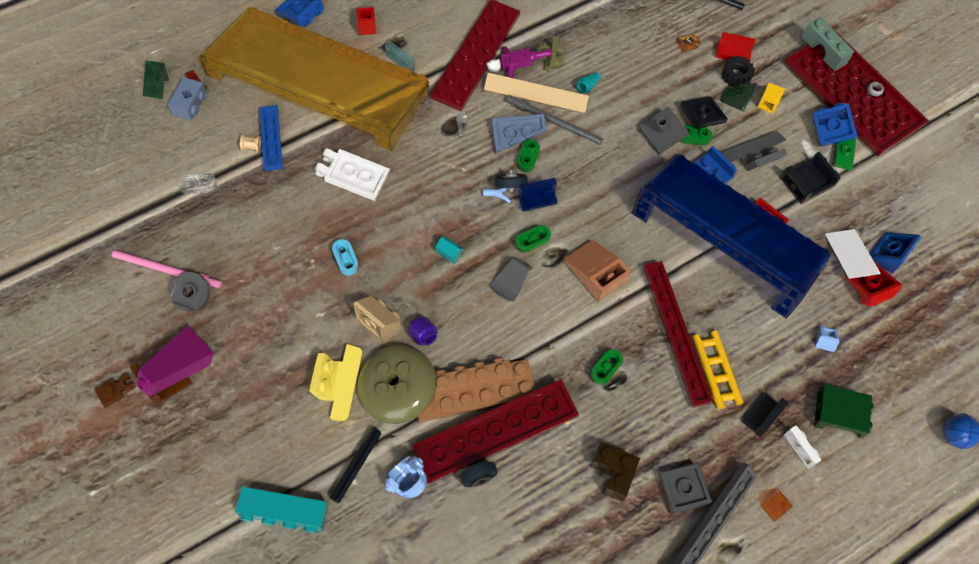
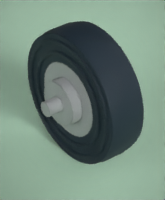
(510, 180)

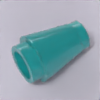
(588, 82)

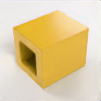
(771, 98)

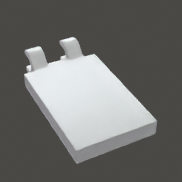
(353, 173)

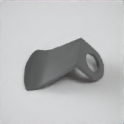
(510, 279)

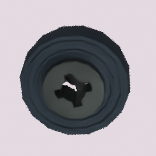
(478, 474)

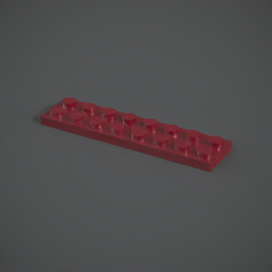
(477, 49)
(495, 431)

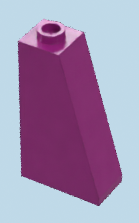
(174, 362)

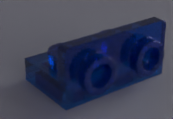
(537, 194)

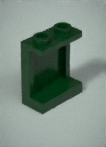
(844, 410)

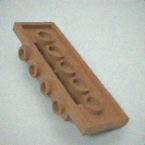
(478, 388)

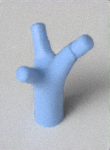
(497, 193)

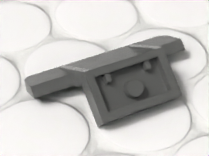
(757, 151)

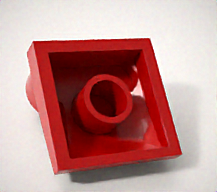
(875, 288)

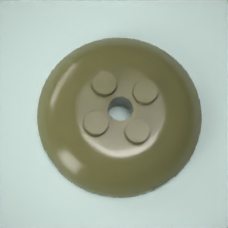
(405, 399)

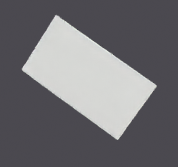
(852, 253)

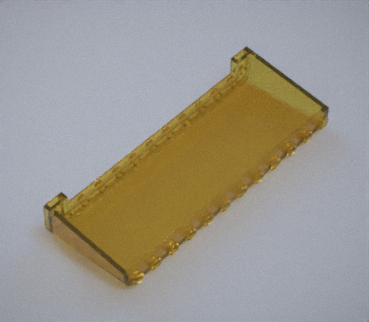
(318, 74)

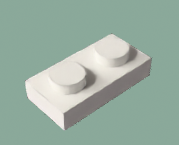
(802, 447)

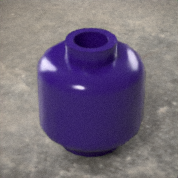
(423, 331)

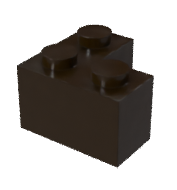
(620, 467)

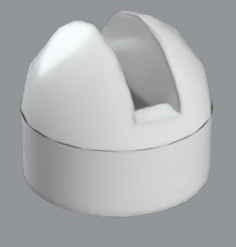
(494, 65)

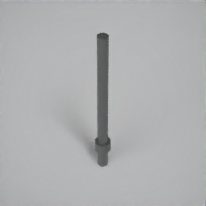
(524, 105)

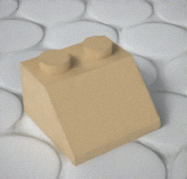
(377, 318)

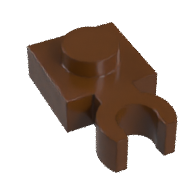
(112, 392)

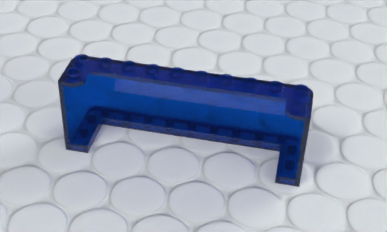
(735, 228)

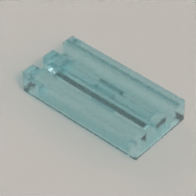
(399, 56)

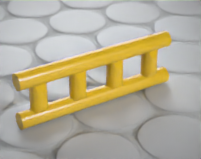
(713, 380)

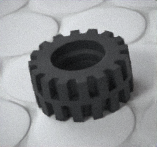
(741, 65)

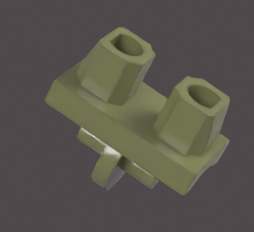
(557, 49)

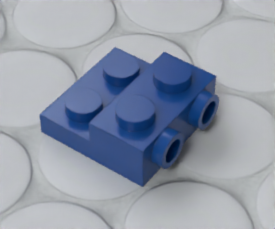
(300, 11)
(834, 124)

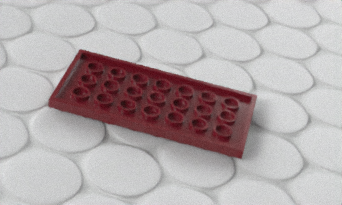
(877, 119)

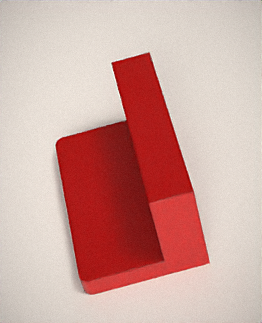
(734, 45)

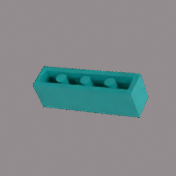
(281, 509)

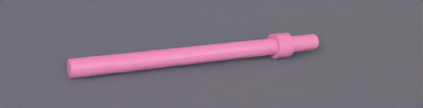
(160, 267)

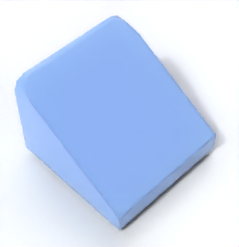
(827, 338)

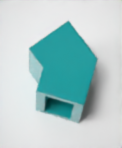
(449, 249)

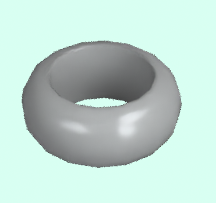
(878, 85)

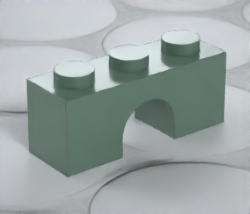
(837, 50)

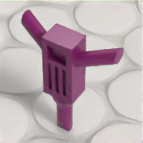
(520, 59)

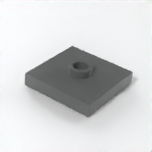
(684, 488)

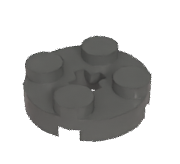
(180, 297)

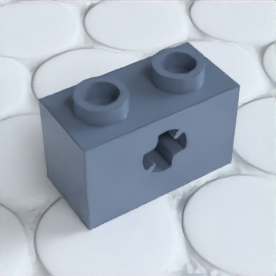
(187, 99)

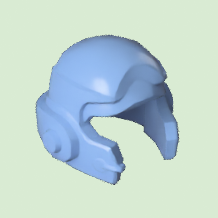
(407, 478)

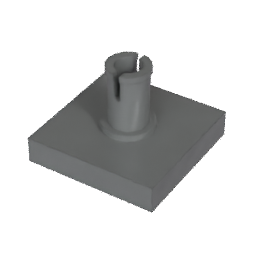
(664, 130)

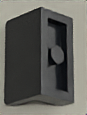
(763, 414)

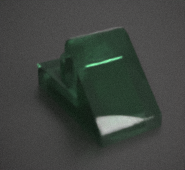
(154, 79)

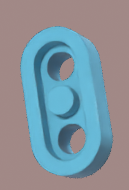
(346, 258)

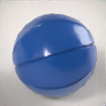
(962, 431)

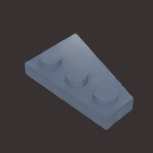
(516, 130)

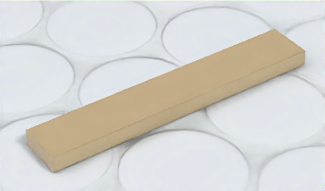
(536, 93)

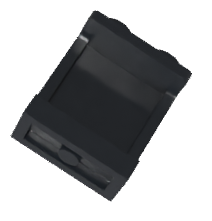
(810, 178)

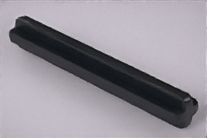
(355, 465)

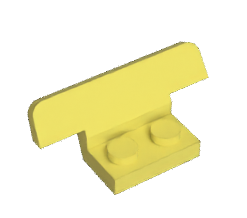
(336, 381)

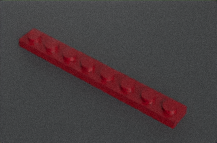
(677, 335)

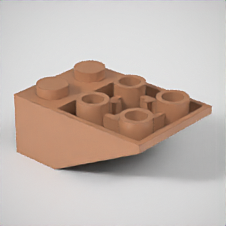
(598, 269)

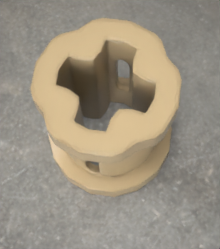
(252, 143)

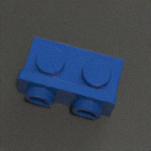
(717, 165)

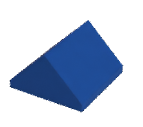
(893, 249)

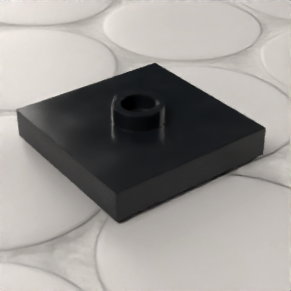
(703, 112)

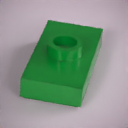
(845, 154)

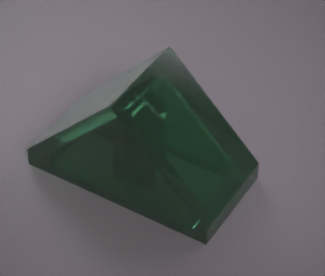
(738, 95)

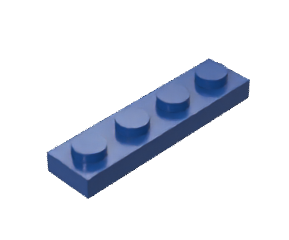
(271, 138)

